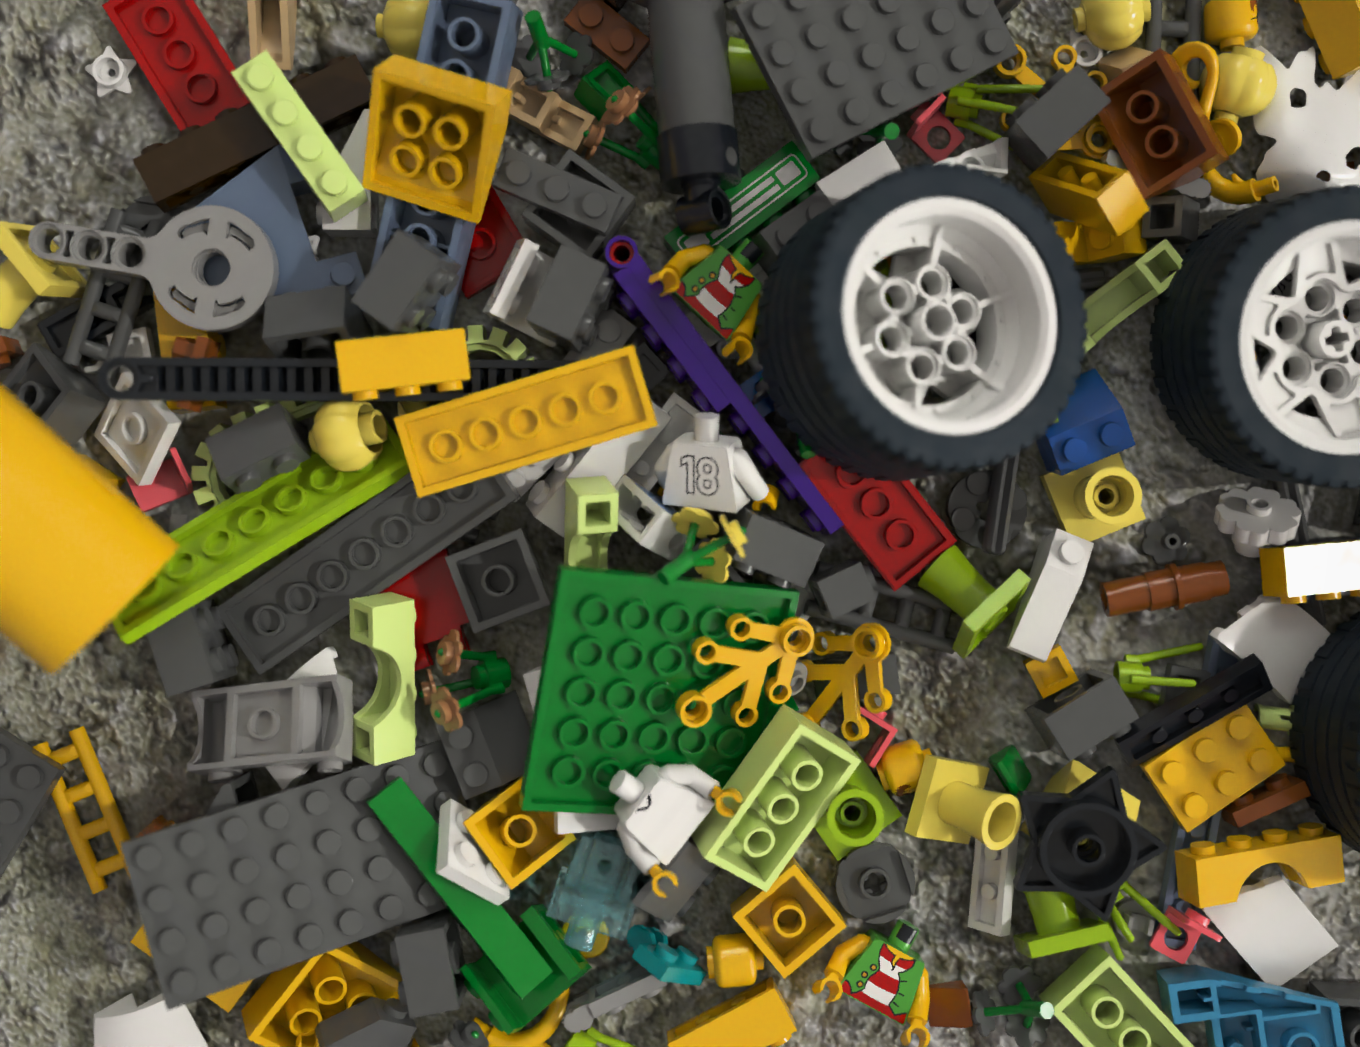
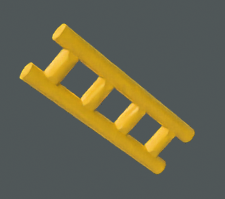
(95, 785)

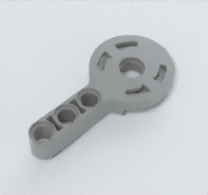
(179, 263)

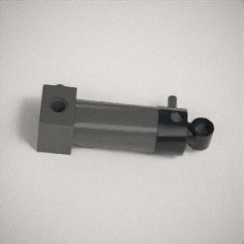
(694, 110)

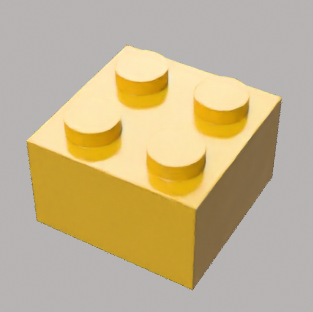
(788, 919)

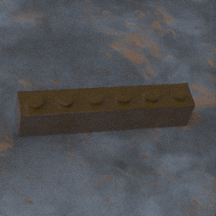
(222, 149)

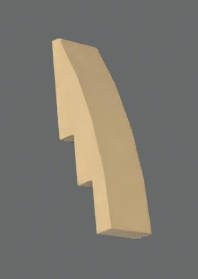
(548, 114)

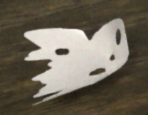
(1308, 136)

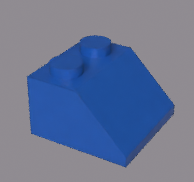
(1087, 428)

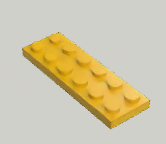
(526, 421)

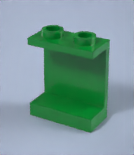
(508, 1010)

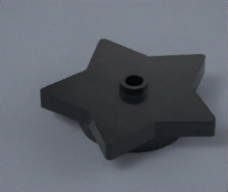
(1100, 865)

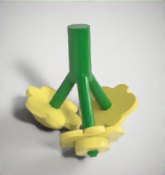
(711, 556)

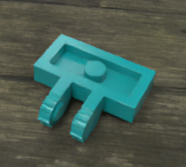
(662, 961)

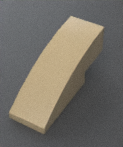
(273, 29)

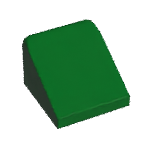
(598, 86)
(1010, 770)

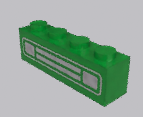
(757, 200)

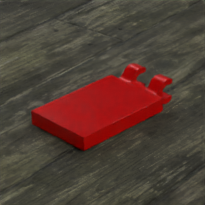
(435, 603)

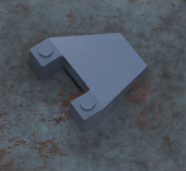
(267, 197)

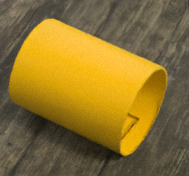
(66, 542)

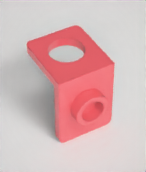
(929, 117)
(169, 484)
(883, 738)
(1193, 925)

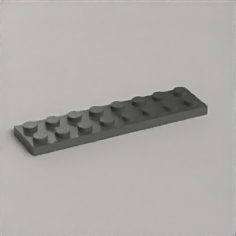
(353, 561)

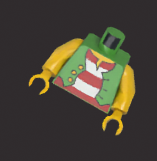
(717, 290)
(883, 976)

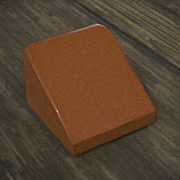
(949, 1005)

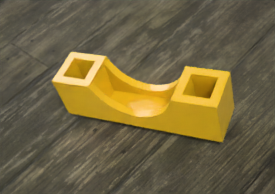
(1215, 872)

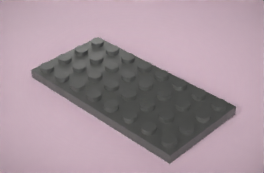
(281, 877)

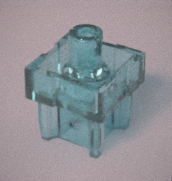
(594, 894)

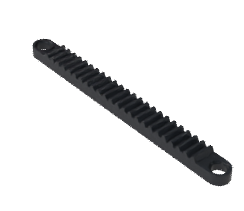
(284, 379)

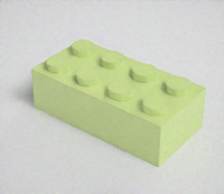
(784, 793)
(1107, 1007)

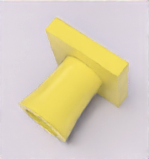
(29, 276)
(1077, 501)
(955, 806)

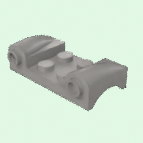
(273, 726)

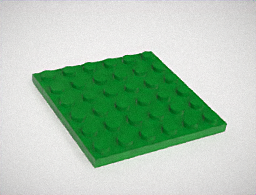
(614, 675)

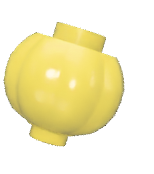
(1111, 23)
(402, 26)
(1244, 84)
(344, 434)

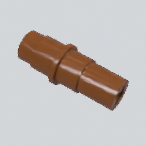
(1165, 588)

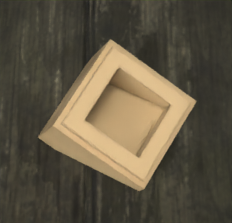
(1120, 61)

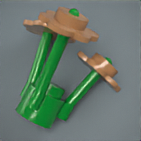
(621, 105)
(489, 675)

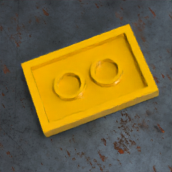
(1213, 767)

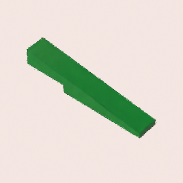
(485, 922)

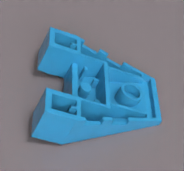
(1247, 1010)

